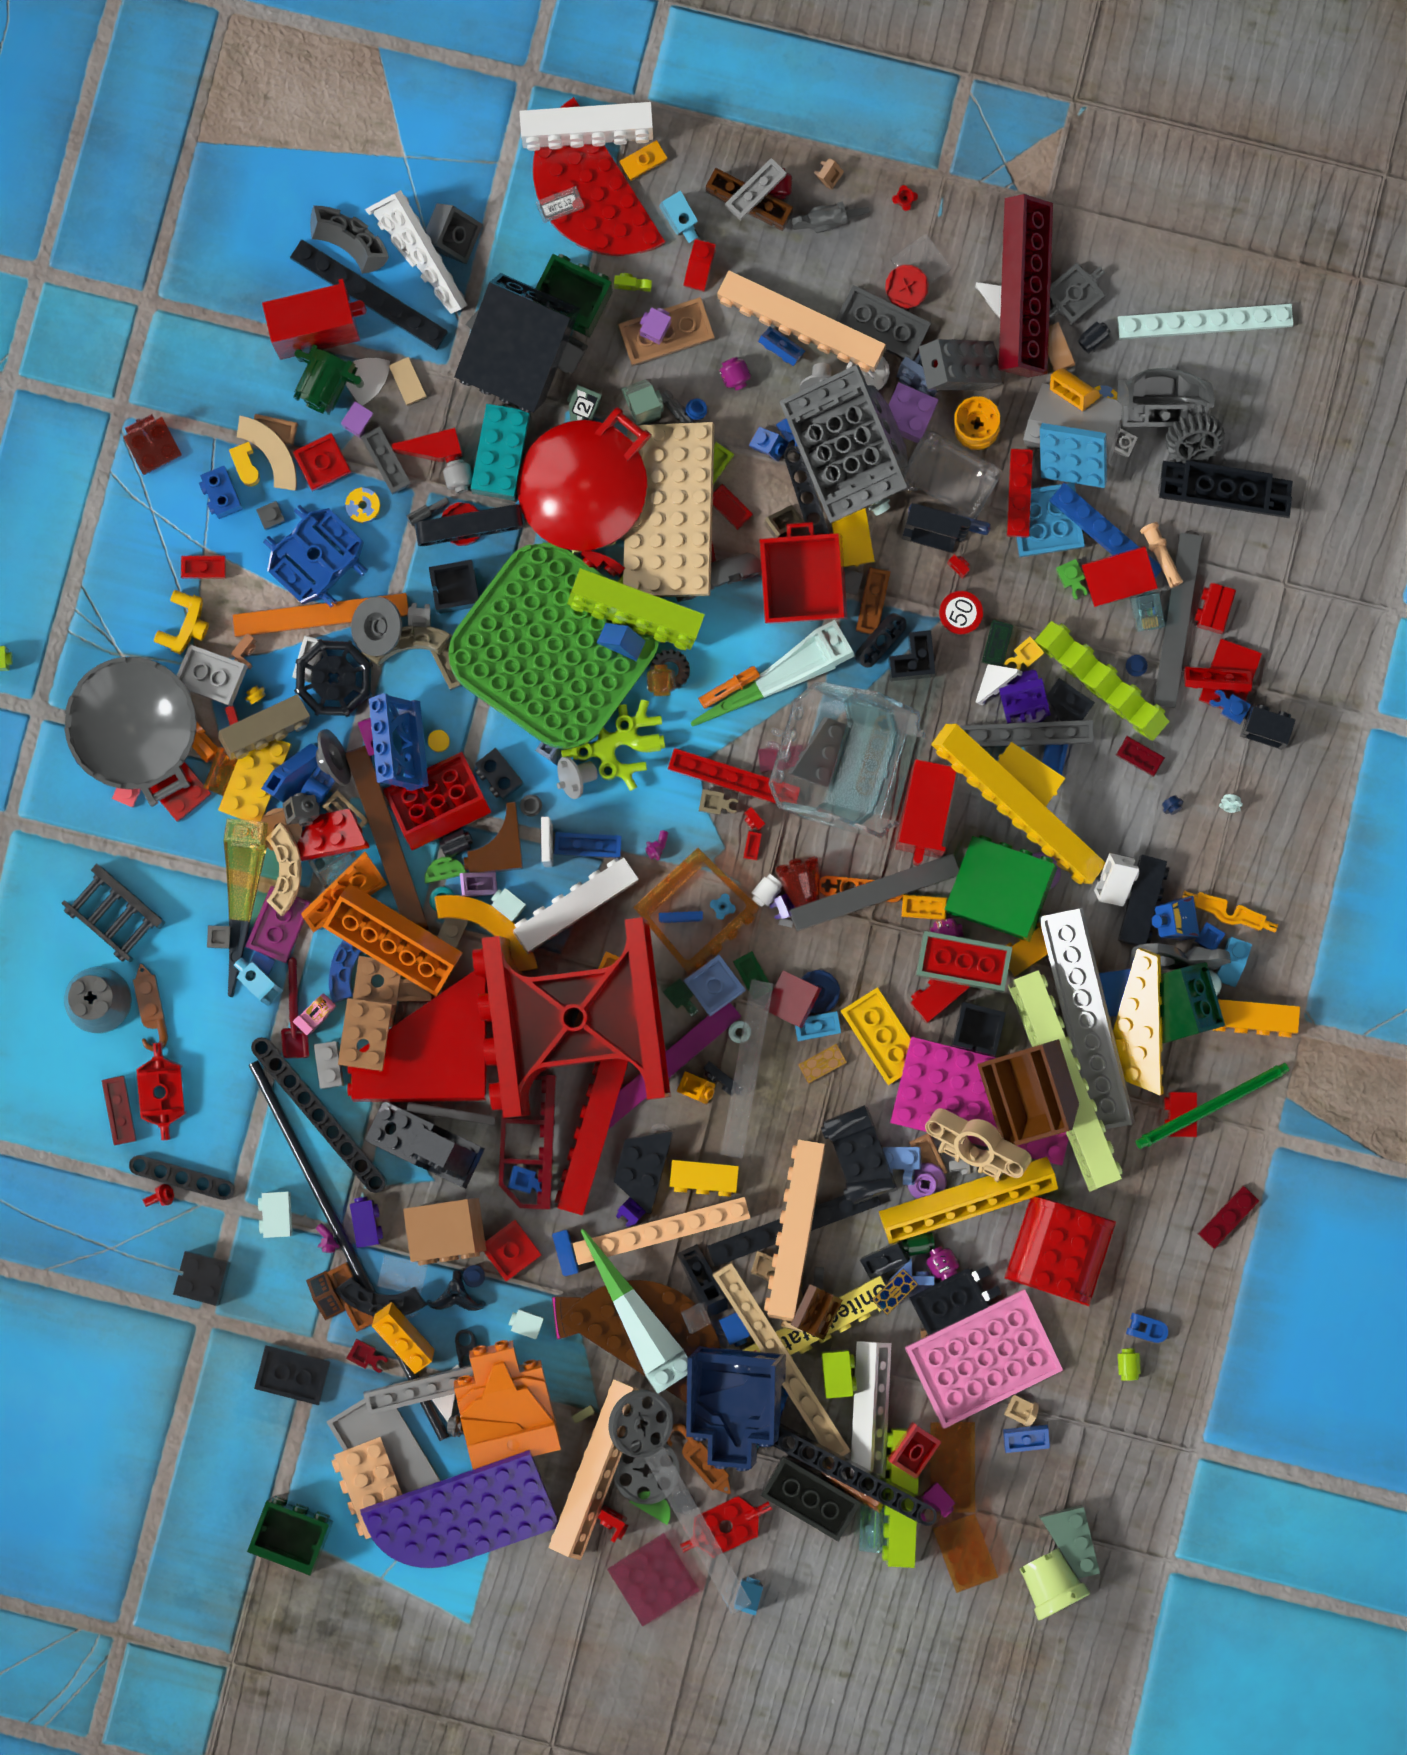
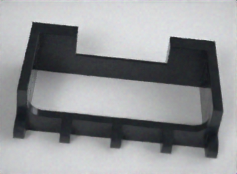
(935, 528)

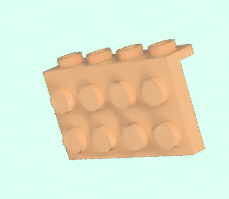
(366, 1478)

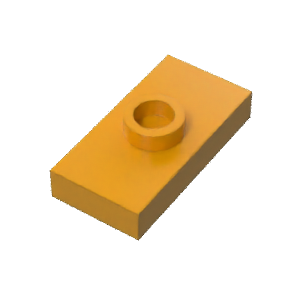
(643, 160)
(923, 907)

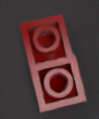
(597, 560)

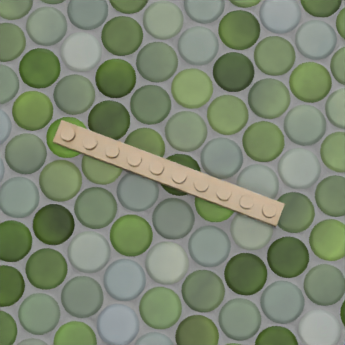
(769, 1342)

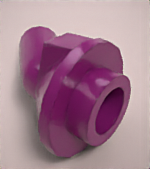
(654, 849)
(327, 1243)

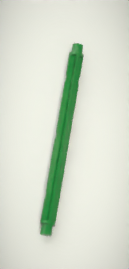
(1212, 1105)

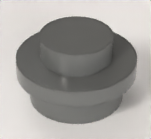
(530, 805)

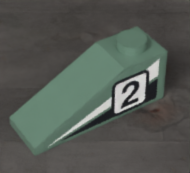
(583, 404)

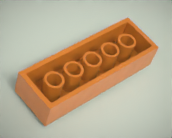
(392, 939)

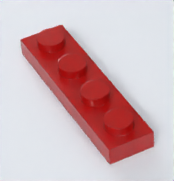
(1019, 493)

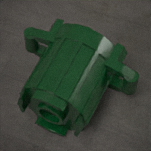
(324, 379)

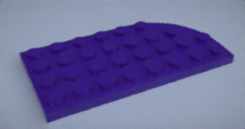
(463, 1514)

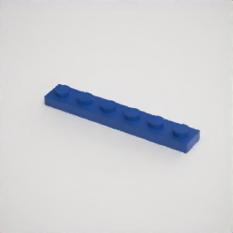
(1094, 523)

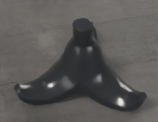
(455, 1294)

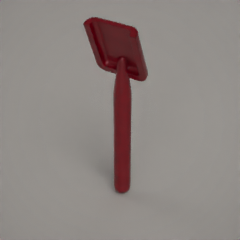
(293, 1039)

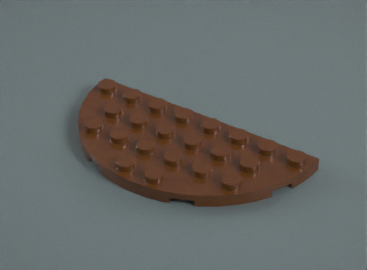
(599, 1322)

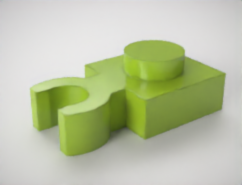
(628, 282)

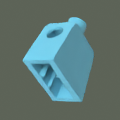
(676, 207)
(262, 986)

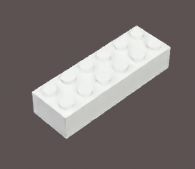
(586, 125)

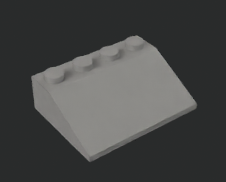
(1052, 409)

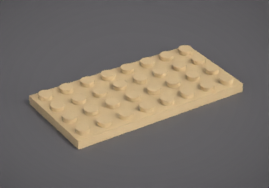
(672, 539)

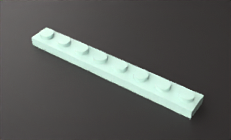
(1205, 321)

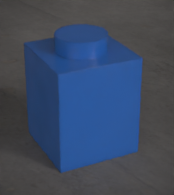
(734, 1329)

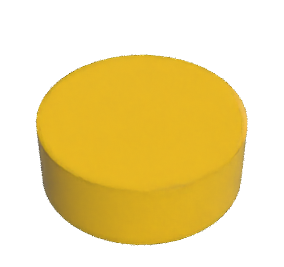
(438, 741)

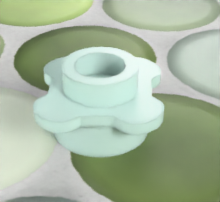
(880, 507)
(1231, 803)

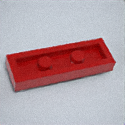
(1218, 679)

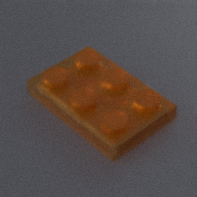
(965, 1553)

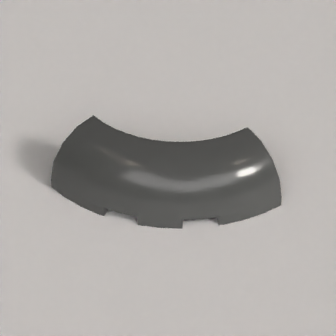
(350, 235)
(731, 570)

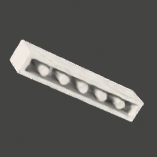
(575, 905)
(871, 1406)

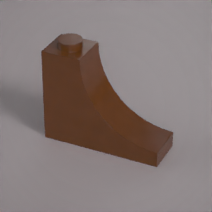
(502, 852)

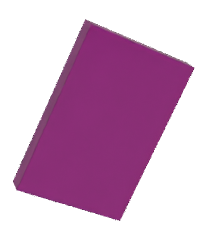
(277, 934)

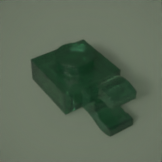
(679, 996)

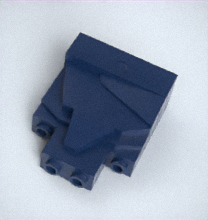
(734, 1403)

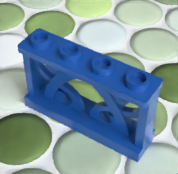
(410, 729)

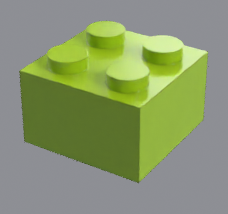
(837, 1373)

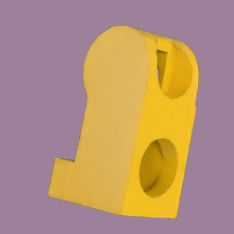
(243, 464)

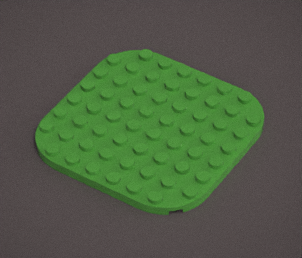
(538, 655)

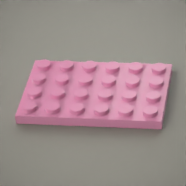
(983, 1358)

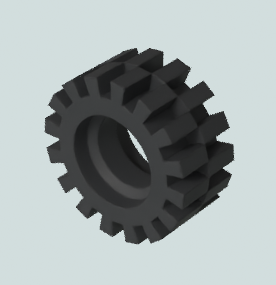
(677, 658)

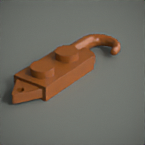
(150, 1005)
(697, 1456)

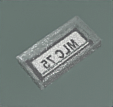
(559, 204)

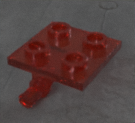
(151, 443)

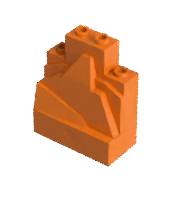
(505, 1406)

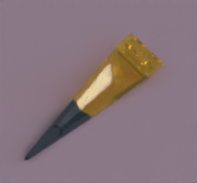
(244, 862)

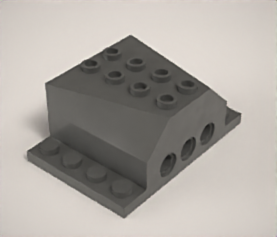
(847, 442)

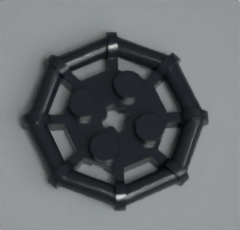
(333, 665)

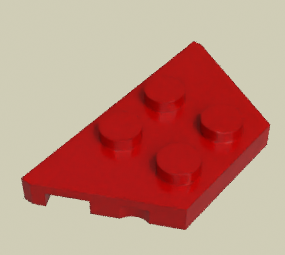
(331, 835)

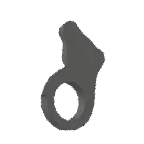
(1173, 958)

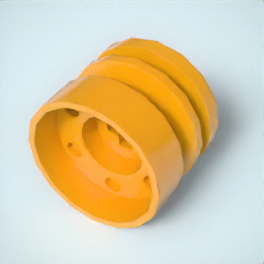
(977, 410)

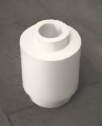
(766, 891)

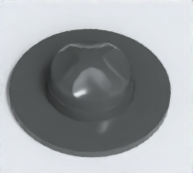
(376, 626)
(332, 757)

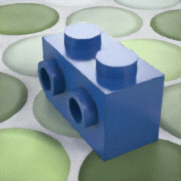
(220, 492)

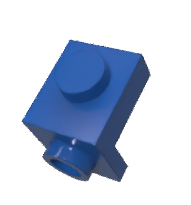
(769, 443)

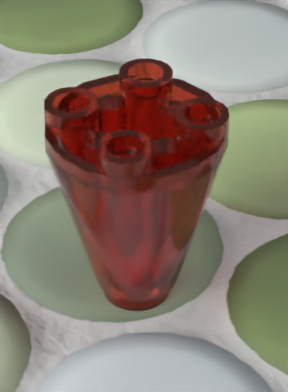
(800, 880)

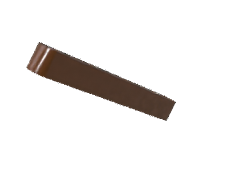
(385, 836)

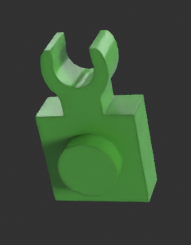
(1072, 575)

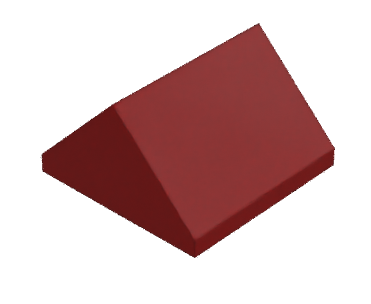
(914, 1450)

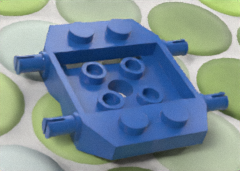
(327, 567)

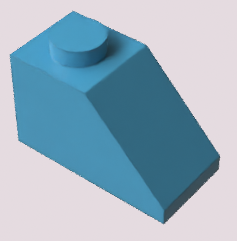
(1239, 952)
(753, 1590)

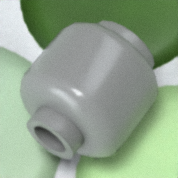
(458, 476)

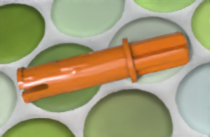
(731, 686)

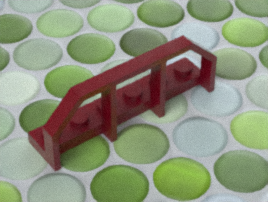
(545, 1152)

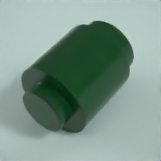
(919, 1244)

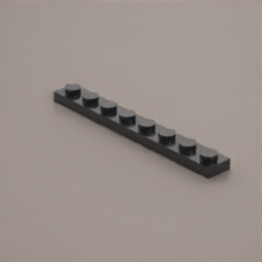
(371, 295)
(766, 1235)

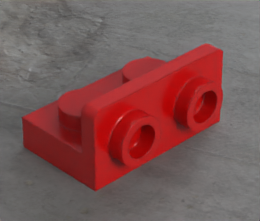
(611, 1518)

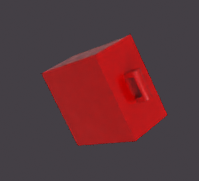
(313, 318)
(803, 577)
(926, 810)

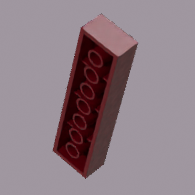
(1025, 286)

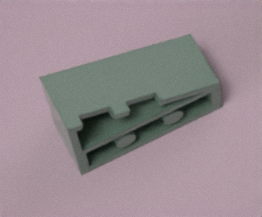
(643, 402)
(1073, 1538)

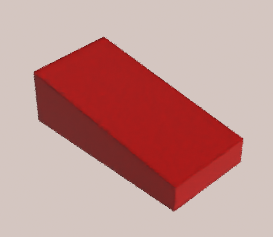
(752, 845)

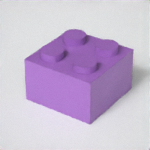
(912, 411)

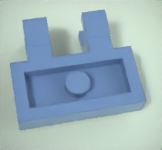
(904, 1159)

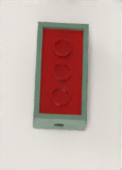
(963, 961)

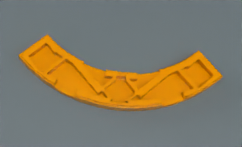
(490, 919)

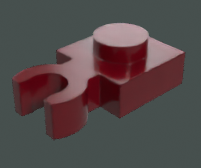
(363, 1355)

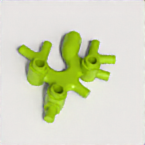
(607, 742)

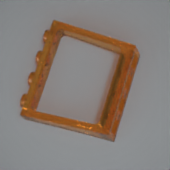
(671, 884)

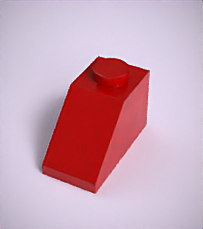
(699, 265)

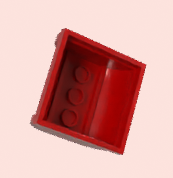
(1060, 1250)

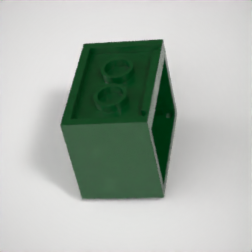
(578, 287)
(1188, 1003)
(290, 1535)

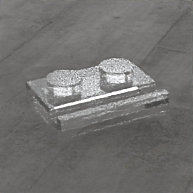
(401, 1274)

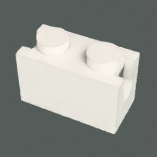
(1116, 880)

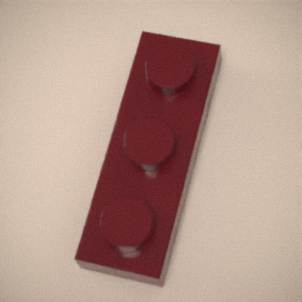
(119, 1110)
(1228, 1217)

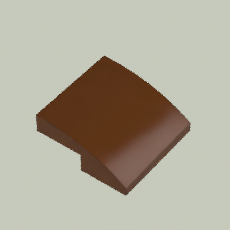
(816, 1312)

